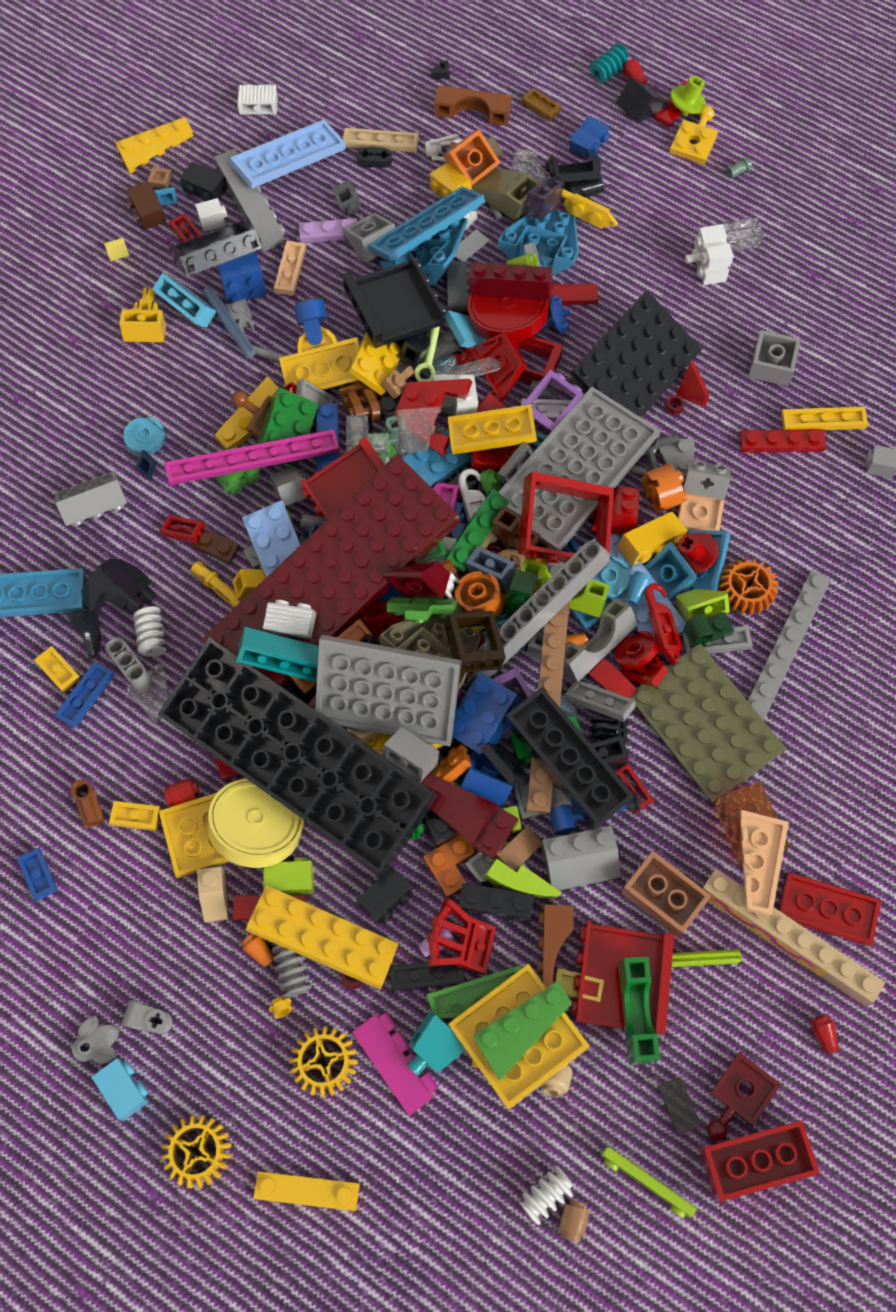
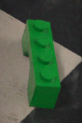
(639, 1032)

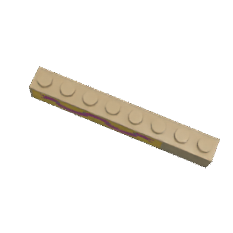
(796, 942)

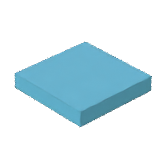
(463, 330)

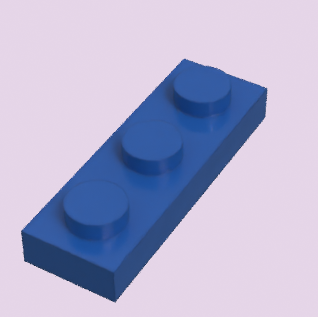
(84, 695)

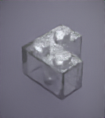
(358, 428)

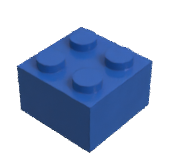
(242, 278)

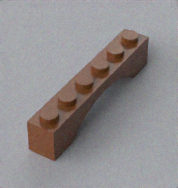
(557, 928)

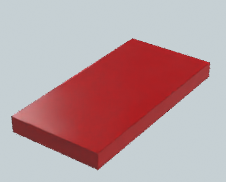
(830, 909)

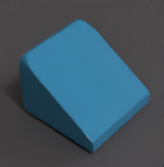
(166, 196)

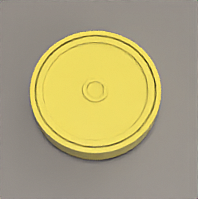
(252, 826)

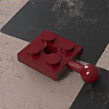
(746, 1107)

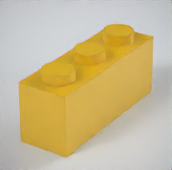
(651, 538)

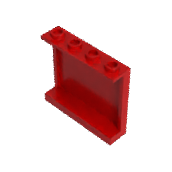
(342, 478)
(599, 958)

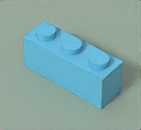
(184, 300)

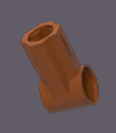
(88, 805)

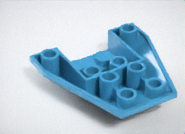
(553, 236)
(435, 253)

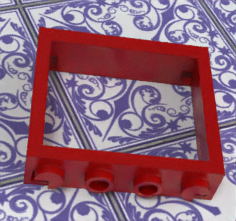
(546, 482)

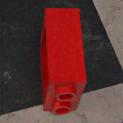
(544, 348)

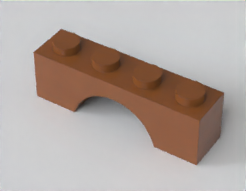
(453, 100)

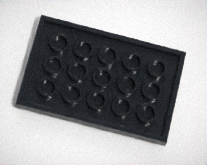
(638, 356)

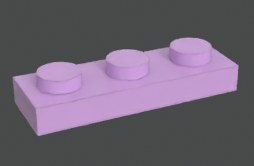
(324, 230)

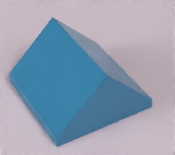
(671, 571)

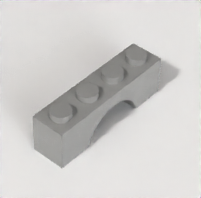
(615, 624)

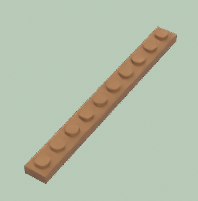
(550, 679)

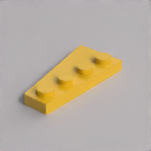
(145, 145)
(233, 431)

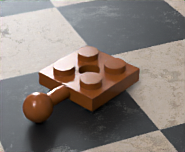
(254, 427)

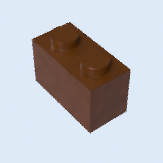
(146, 205)

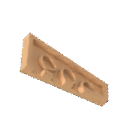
(762, 856)

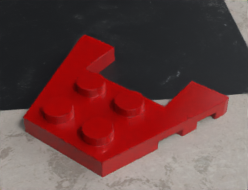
(511, 363)
(432, 394)

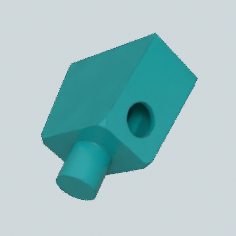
(434, 1045)

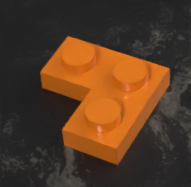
(443, 864)

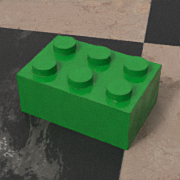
(287, 418)

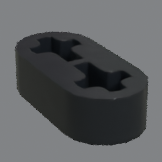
(374, 157)

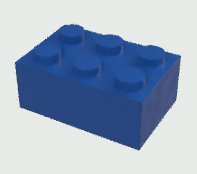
(482, 713)

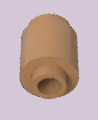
(574, 1221)

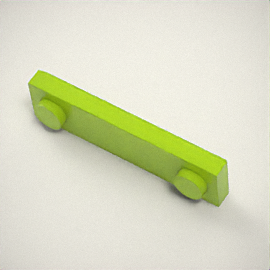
(678, 1205)

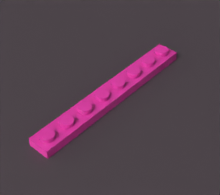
(251, 457)

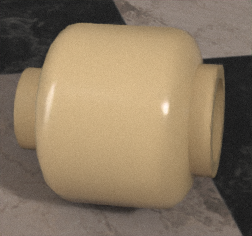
(558, 1083)

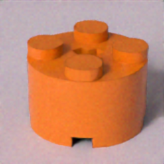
(664, 487)
(479, 592)

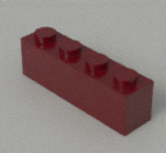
(511, 281)

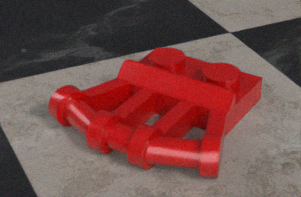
(475, 940)

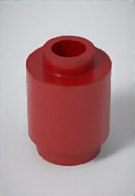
(181, 792)

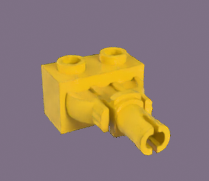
(143, 321)

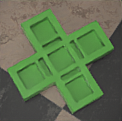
(421, 608)

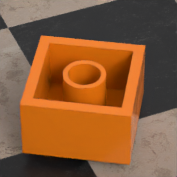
(472, 157)

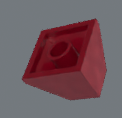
(420, 579)

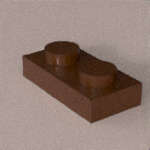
(216, 546)

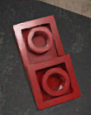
(611, 679)

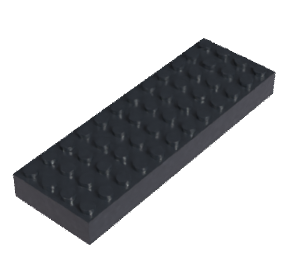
(298, 756)

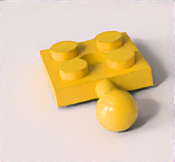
(692, 131)

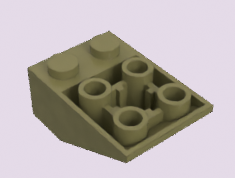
(506, 190)

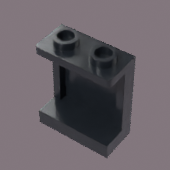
(576, 171)

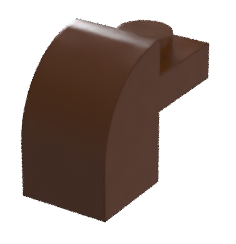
(507, 528)

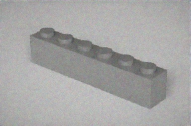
(251, 204)

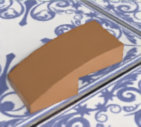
(519, 848)

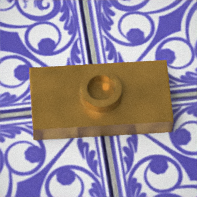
(541, 104)

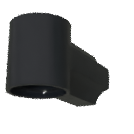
(586, 187)

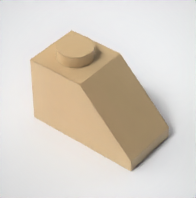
(213, 894)

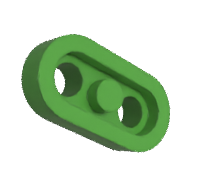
(490, 480)

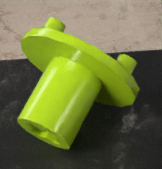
(689, 97)

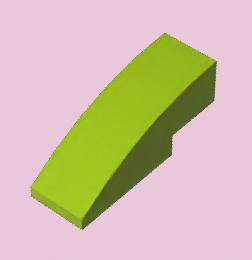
(520, 881)

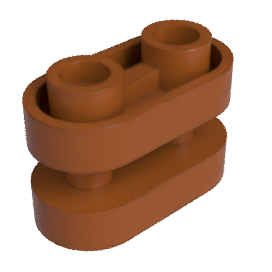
(354, 404)

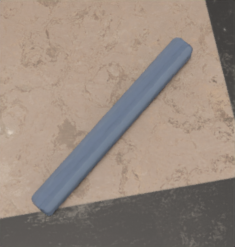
(229, 322)

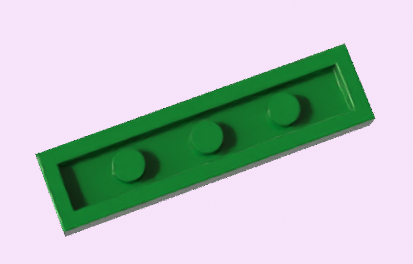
(476, 529)

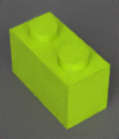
(290, 877)

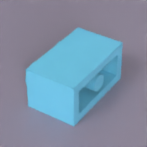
(121, 1089)

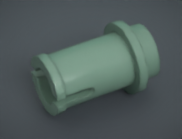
(743, 165)

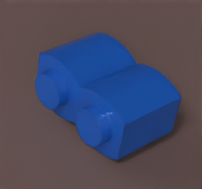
(589, 136)

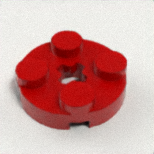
(644, 647)

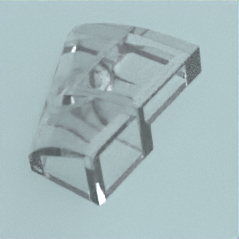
(416, 428)

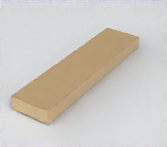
(381, 139)

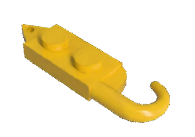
(588, 210)

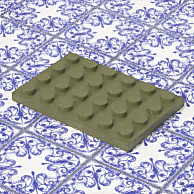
(707, 724)

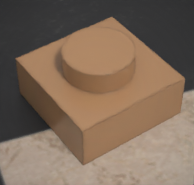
(160, 178)

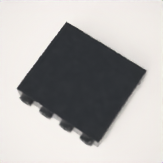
(394, 302)

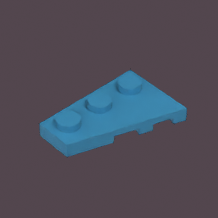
(711, 578)

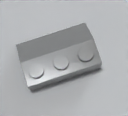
(90, 499)
(581, 858)

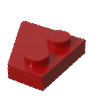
(650, 676)

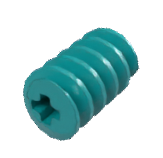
(609, 63)

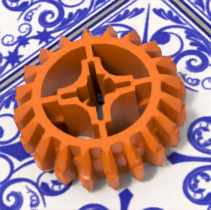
(761, 596)

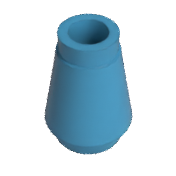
(637, 587)

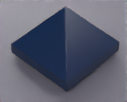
(146, 464)

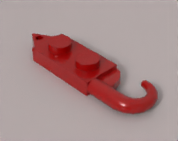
(663, 624)

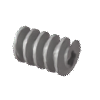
(291, 972)

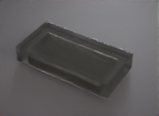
(678, 1105)

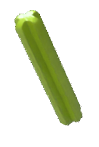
(706, 958)

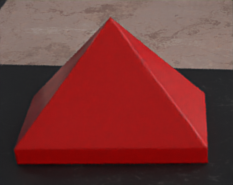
(693, 387)

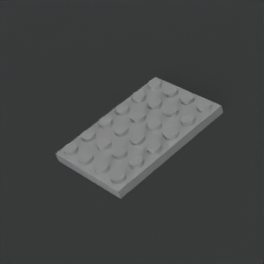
(387, 689)

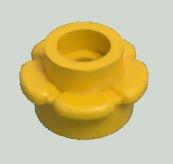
(280, 1007)

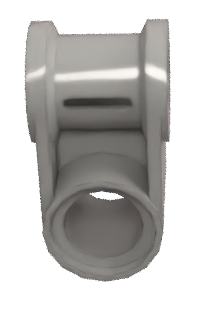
(143, 1017)

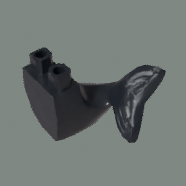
(114, 583)

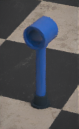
(564, 819)

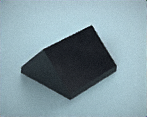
(640, 100)

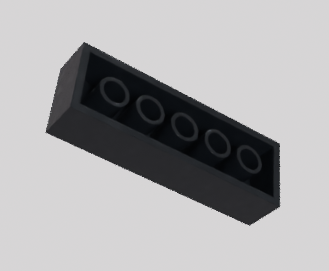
(568, 758)

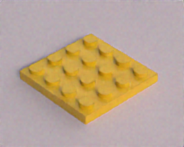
(543, 1060)

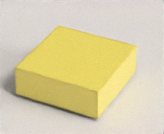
(116, 249)

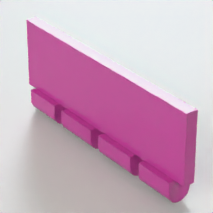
(388, 1058)

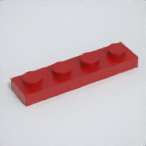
(782, 441)

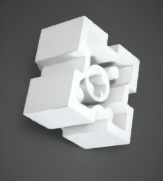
(711, 254)

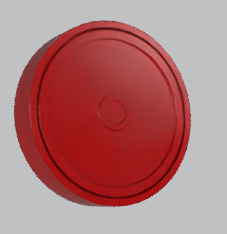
(513, 316)

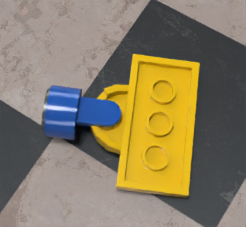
(320, 355)

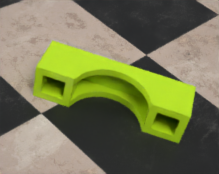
(587, 600)

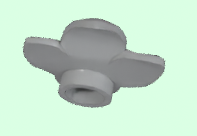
(98, 1039)

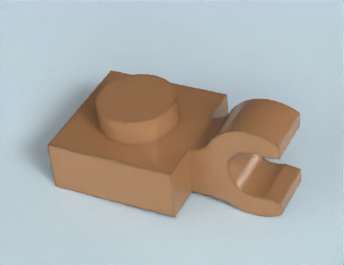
(395, 381)

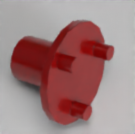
(698, 550)

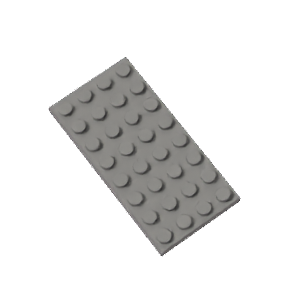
(590, 445)

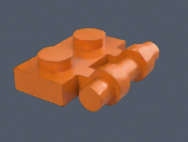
(453, 764)

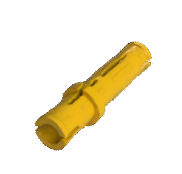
(212, 580)

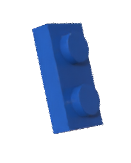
(37, 874)

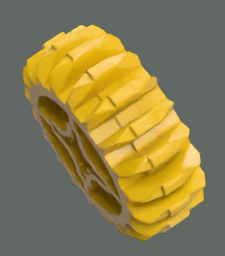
(312, 1064)
(190, 1162)

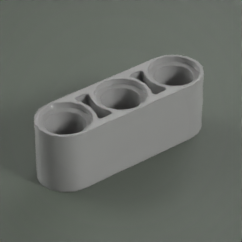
(129, 665)

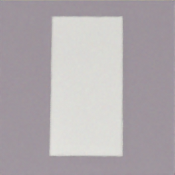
(471, 245)

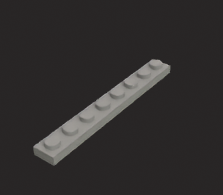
(788, 643)

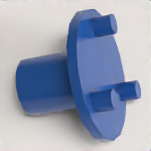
(557, 315)

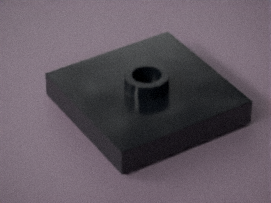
(505, 764)

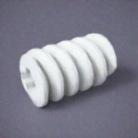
(149, 632)
(546, 1195)

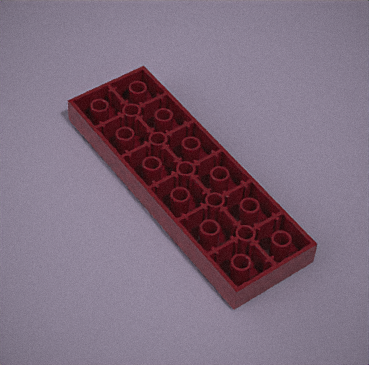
(342, 564)

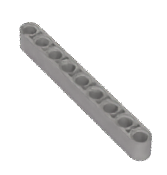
(541, 612)

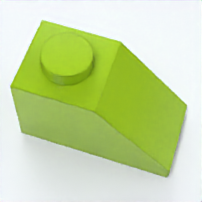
(702, 602)

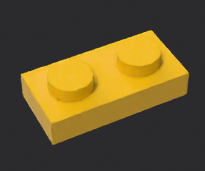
(57, 669)
(135, 816)

